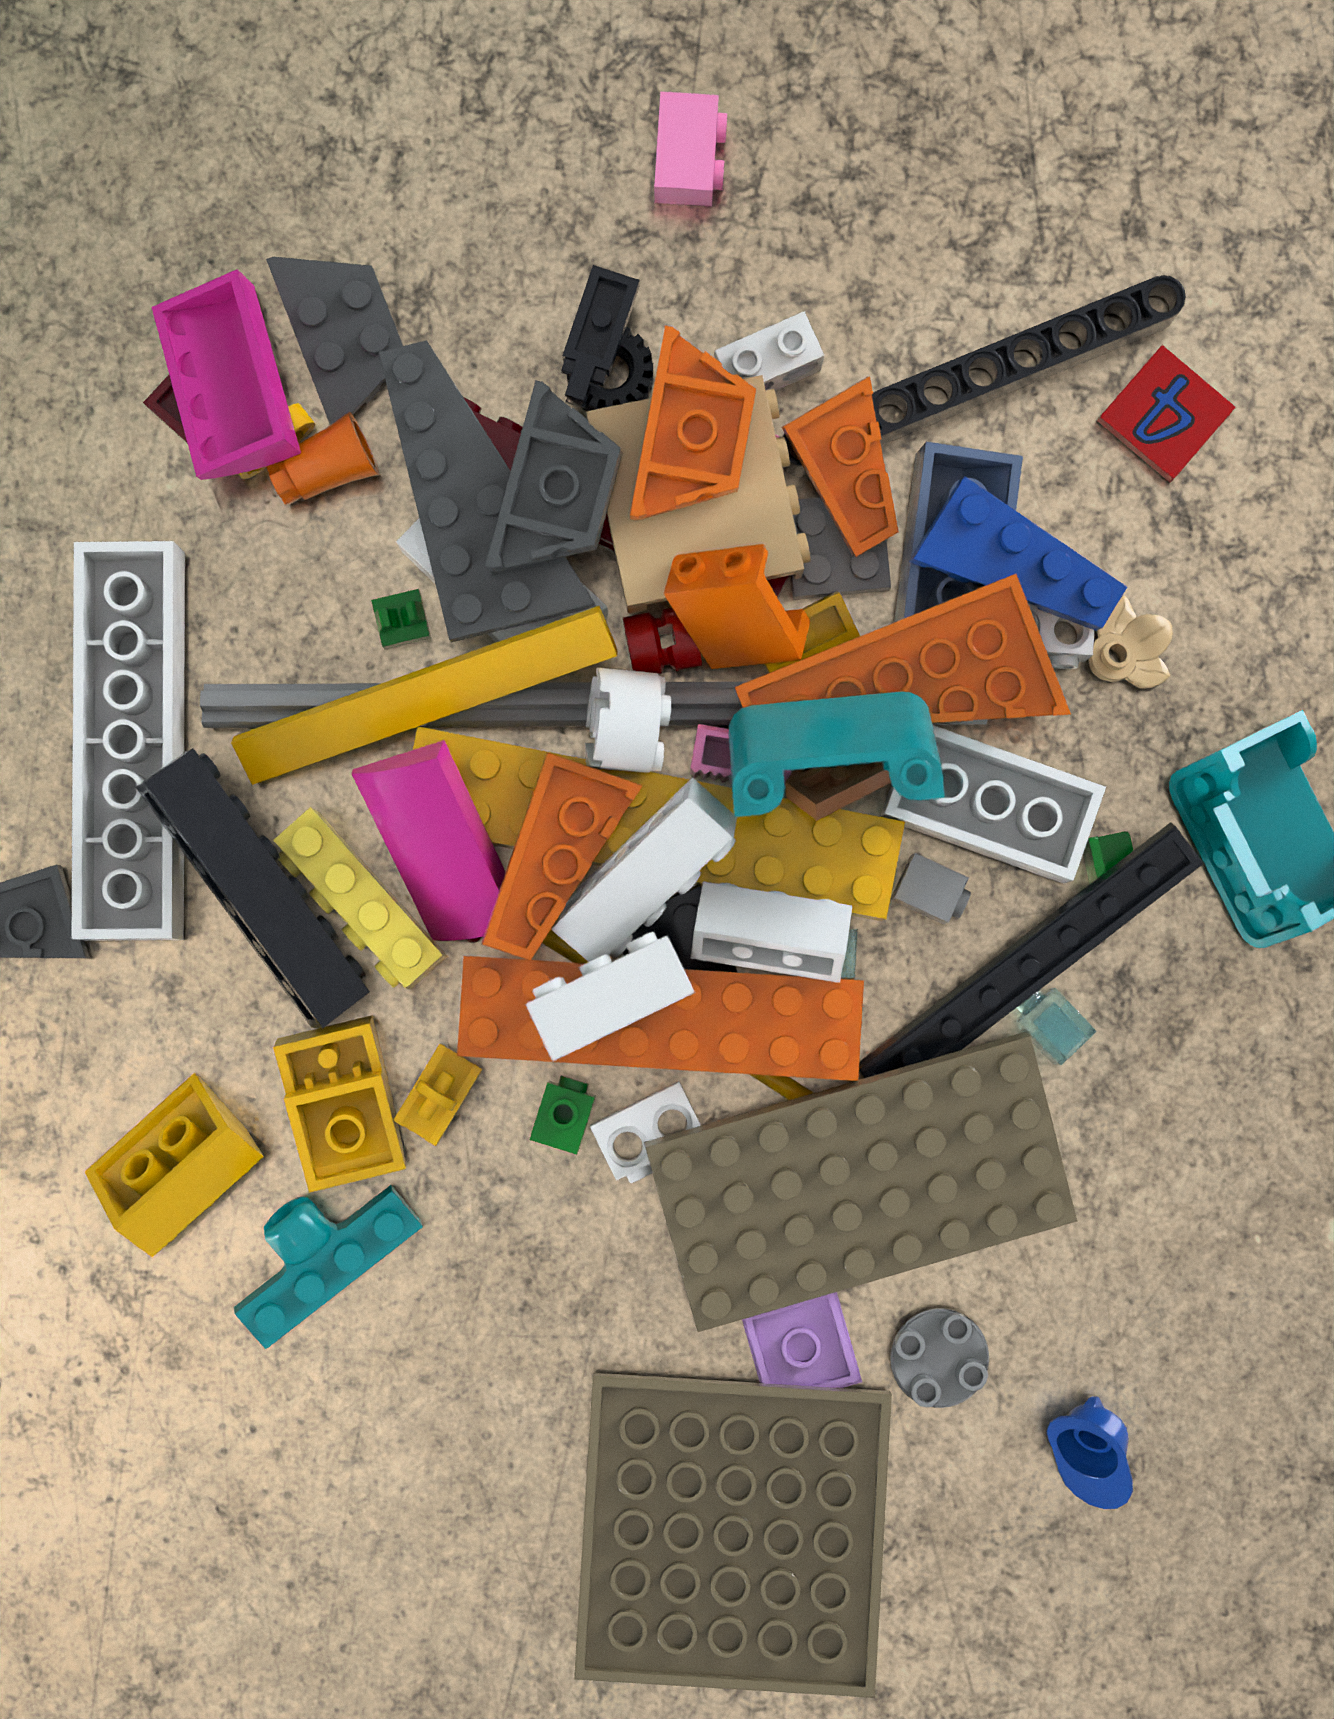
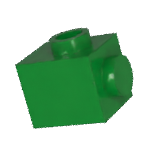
(563, 1114)

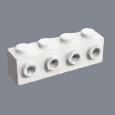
(646, 872)

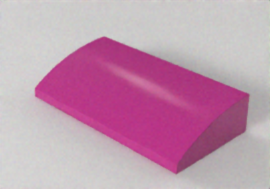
(225, 378)
(434, 839)

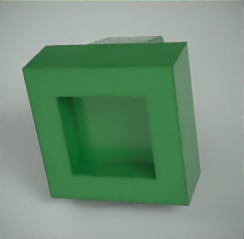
(401, 619)

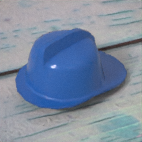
(1092, 1453)

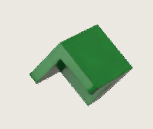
(1105, 852)

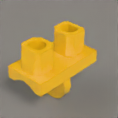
(438, 1094)

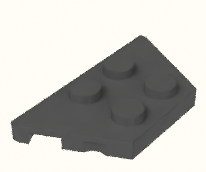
(339, 328)
(554, 487)

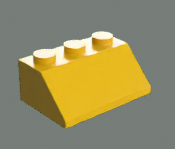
(172, 1166)

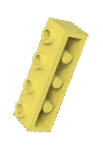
(360, 898)

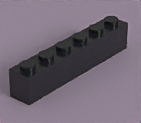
(254, 888)

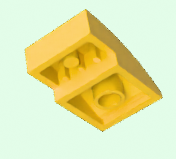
(340, 1103)

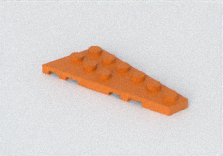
(961, 657)

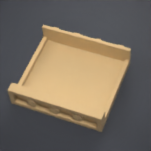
(752, 516)

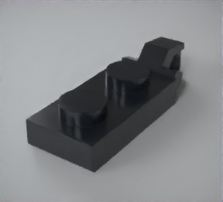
(597, 331)

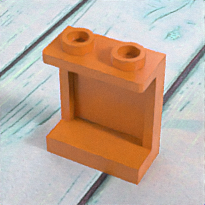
(733, 608)

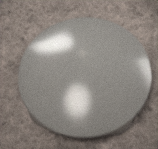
(940, 1358)

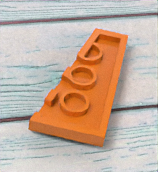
(558, 840)

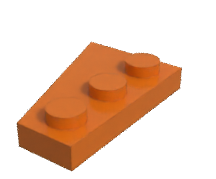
(846, 465)

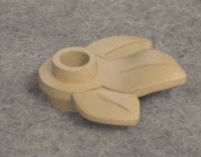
(1137, 644)

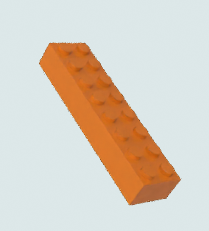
(725, 1027)

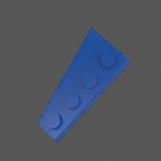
(987, 540)

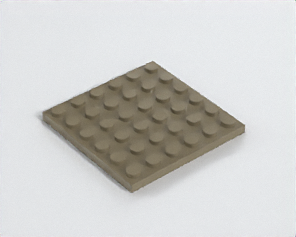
(733, 1535)

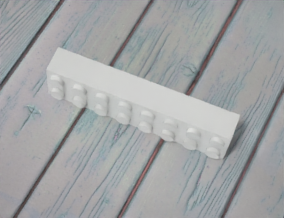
(124, 732)

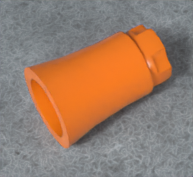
(325, 462)

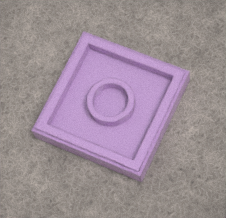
(803, 1345)

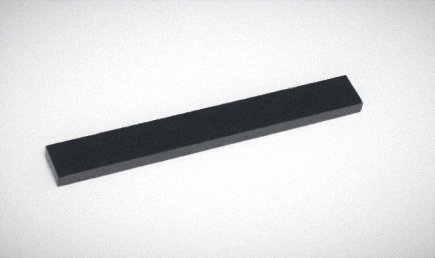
(1040, 954)

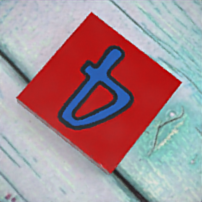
(1166, 413)

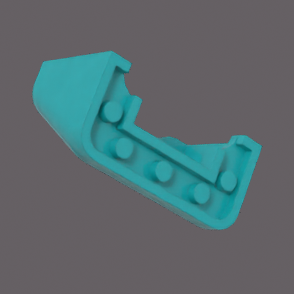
(832, 733)
(1262, 831)

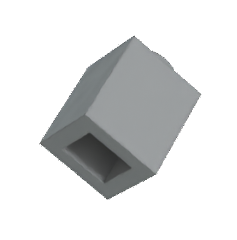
(931, 889)

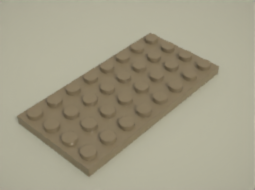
(861, 1181)

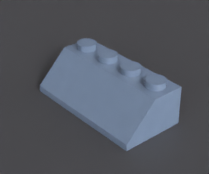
(934, 478)

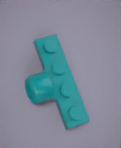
(321, 1259)

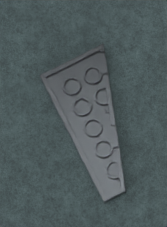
(458, 498)

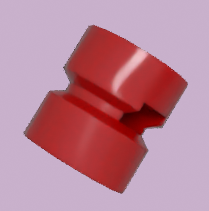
(645, 647)

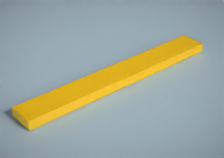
(425, 695)

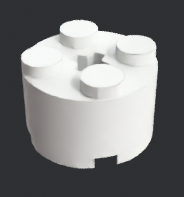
(626, 720)

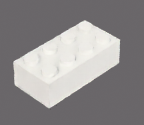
(1004, 808)

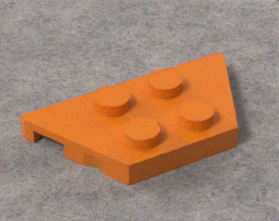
(692, 431)

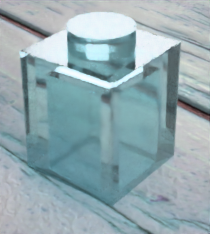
(1053, 1025)

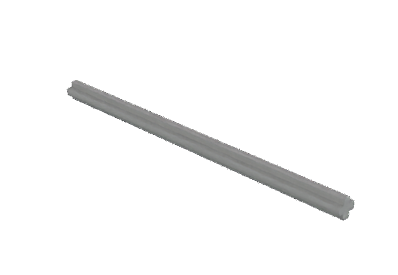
(536, 706)

